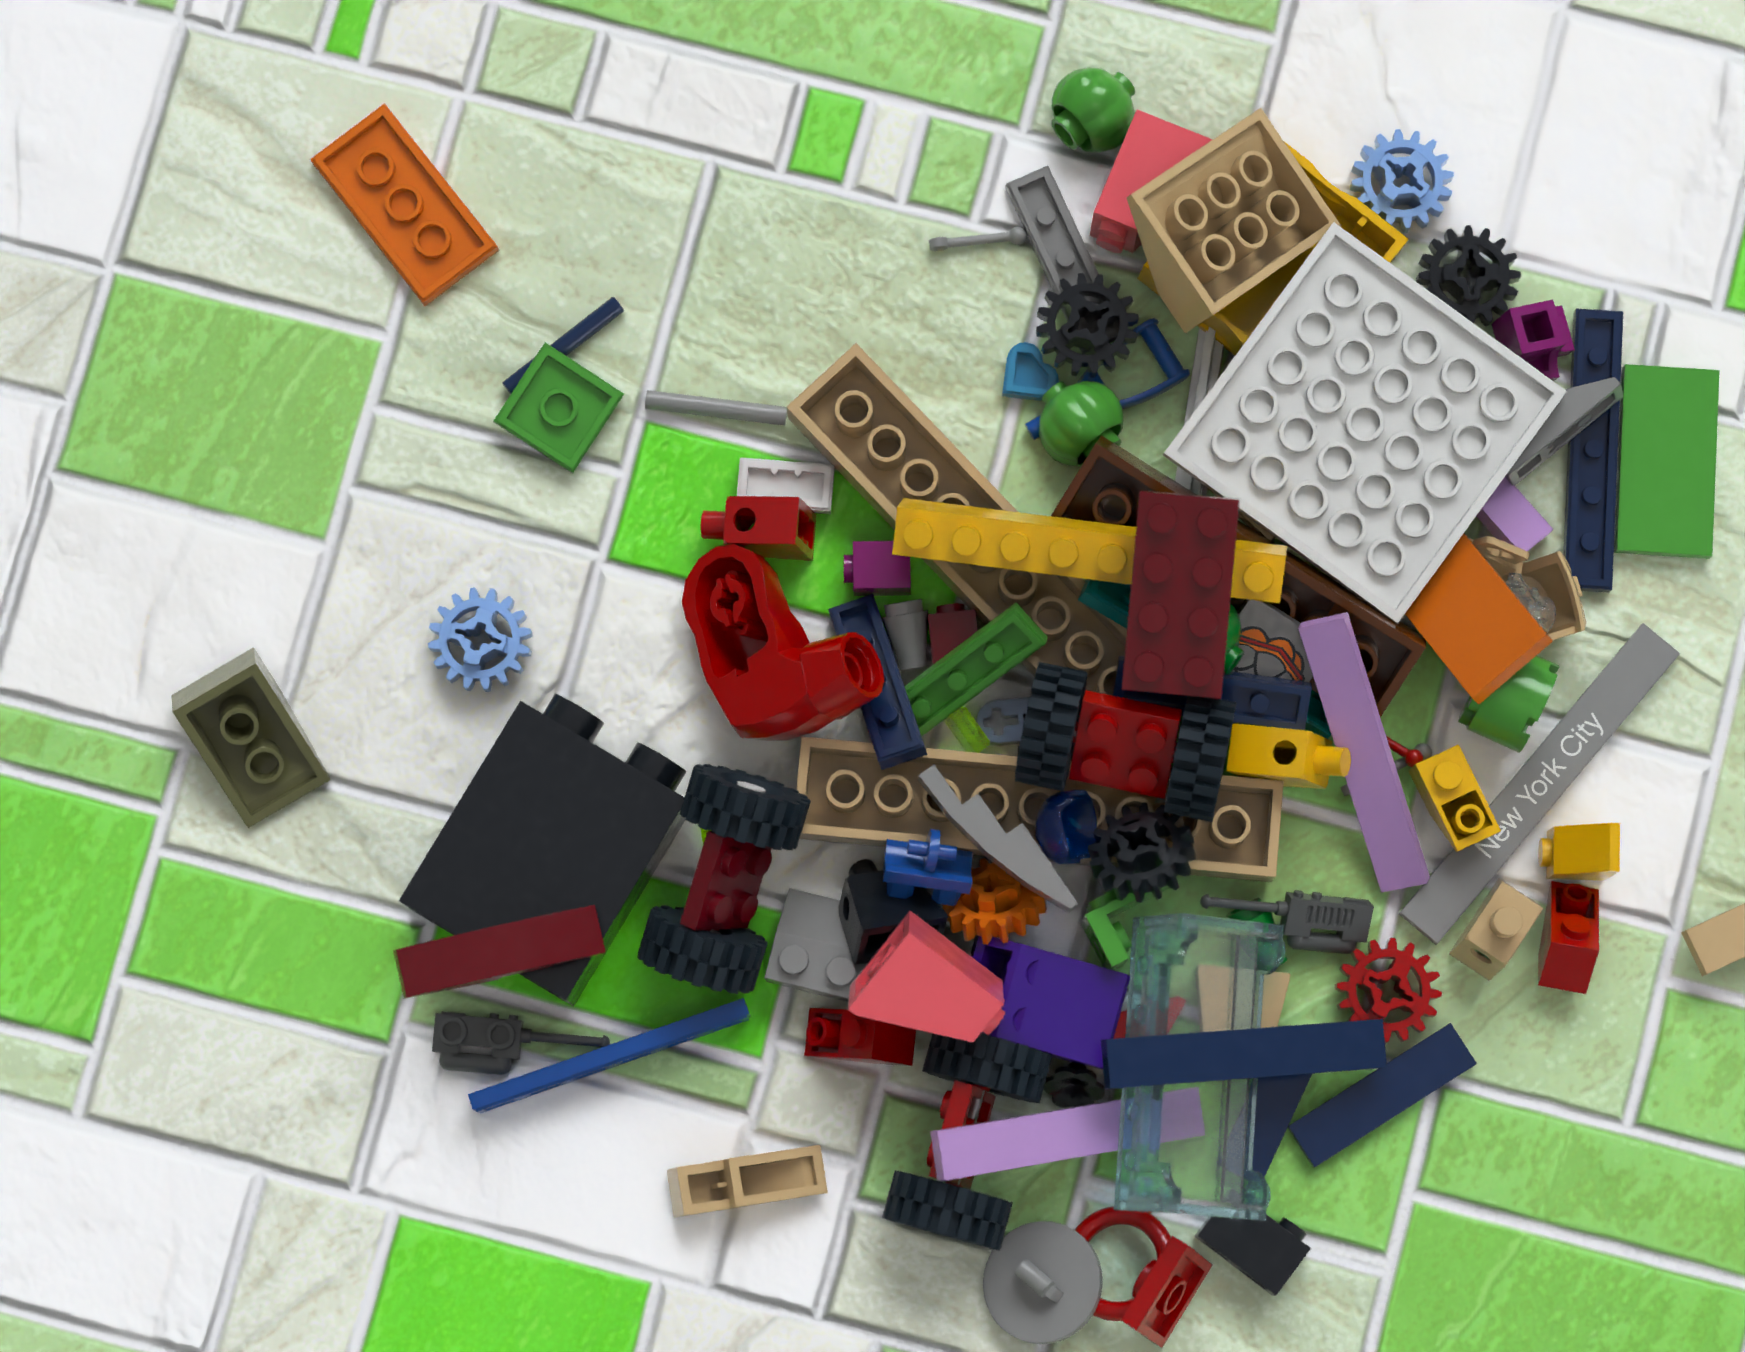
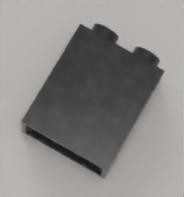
(551, 832)

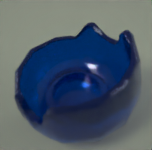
(1066, 826)

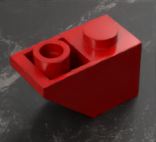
(1569, 937)
(859, 1039)

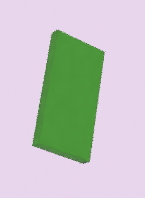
(1667, 461)

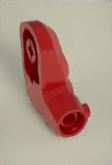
(760, 656)

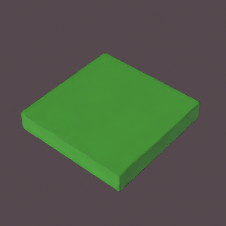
(558, 407)

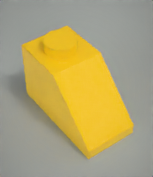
(1581, 851)

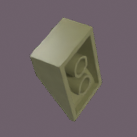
(249, 737)

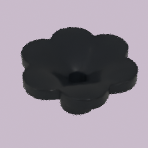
(1074, 1086)

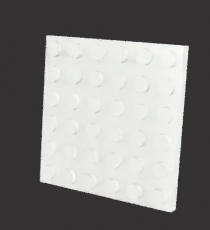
(1365, 423)

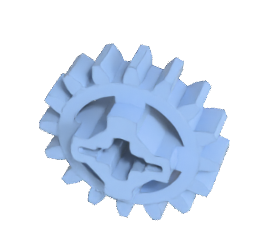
(1415, 193)
(484, 619)

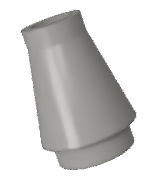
(907, 631)

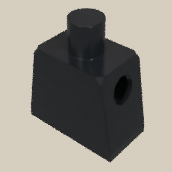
(872, 915)

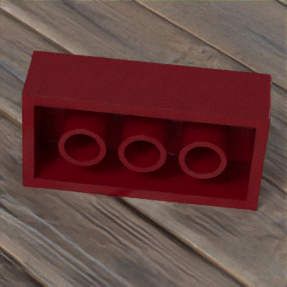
(1180, 594)

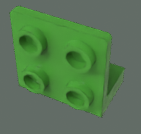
(1109, 939)

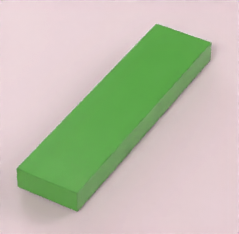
(973, 666)

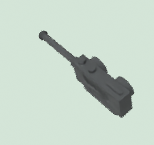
(1306, 911)
(502, 1035)

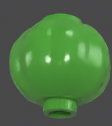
(1092, 109)
(1077, 418)

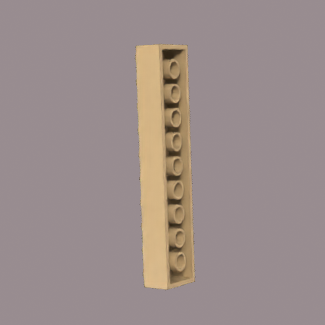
(898, 453)
(868, 805)

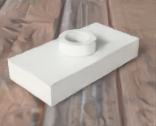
(788, 479)

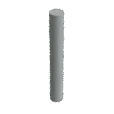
(716, 407)

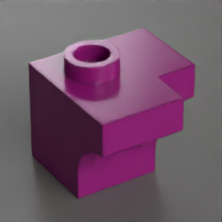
(1536, 335)

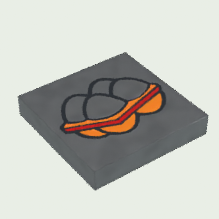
(1271, 643)

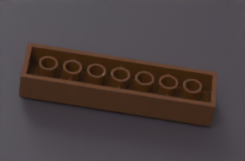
(1109, 492)

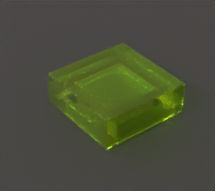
(967, 731)

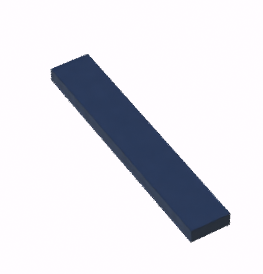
(1593, 454)
(1243, 1053)

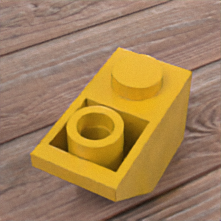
(1454, 798)

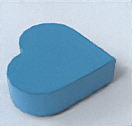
(1027, 374)

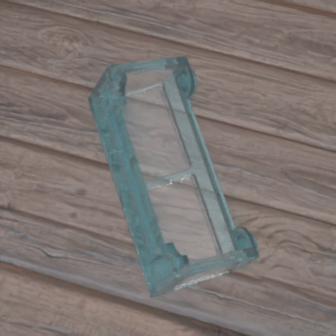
(1193, 1143)

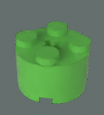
(1513, 705)

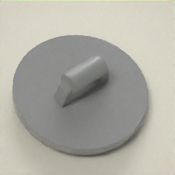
(1042, 1282)

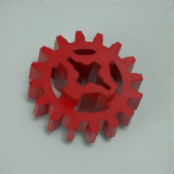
(1398, 972)

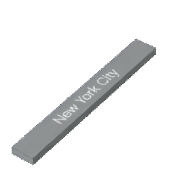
(1542, 781)

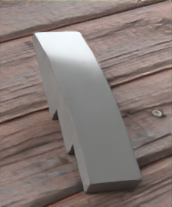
(1011, 851)

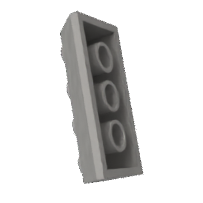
(813, 950)

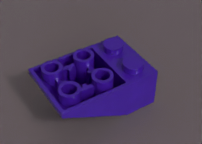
(1054, 1000)

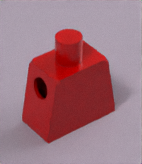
(781, 528)

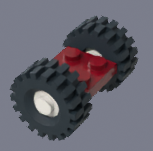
(709, 936)

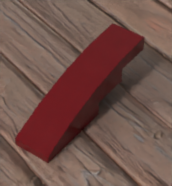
(499, 951)

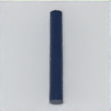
(575, 336)

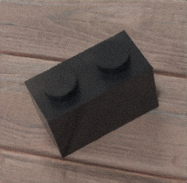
(1259, 1249)

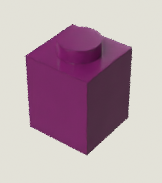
(876, 570)

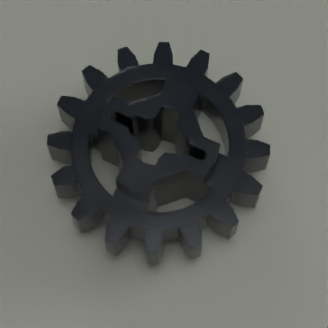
(1488, 275)
(1096, 343)
(1141, 852)

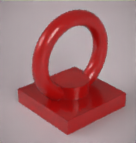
(1162, 1286)

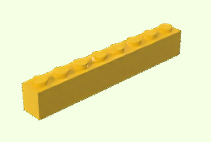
(1057, 546)

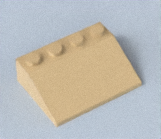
(1226, 219)

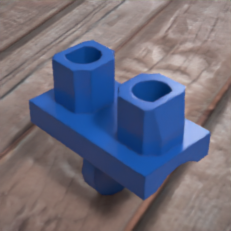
(927, 866)

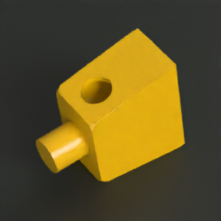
(1285, 755)

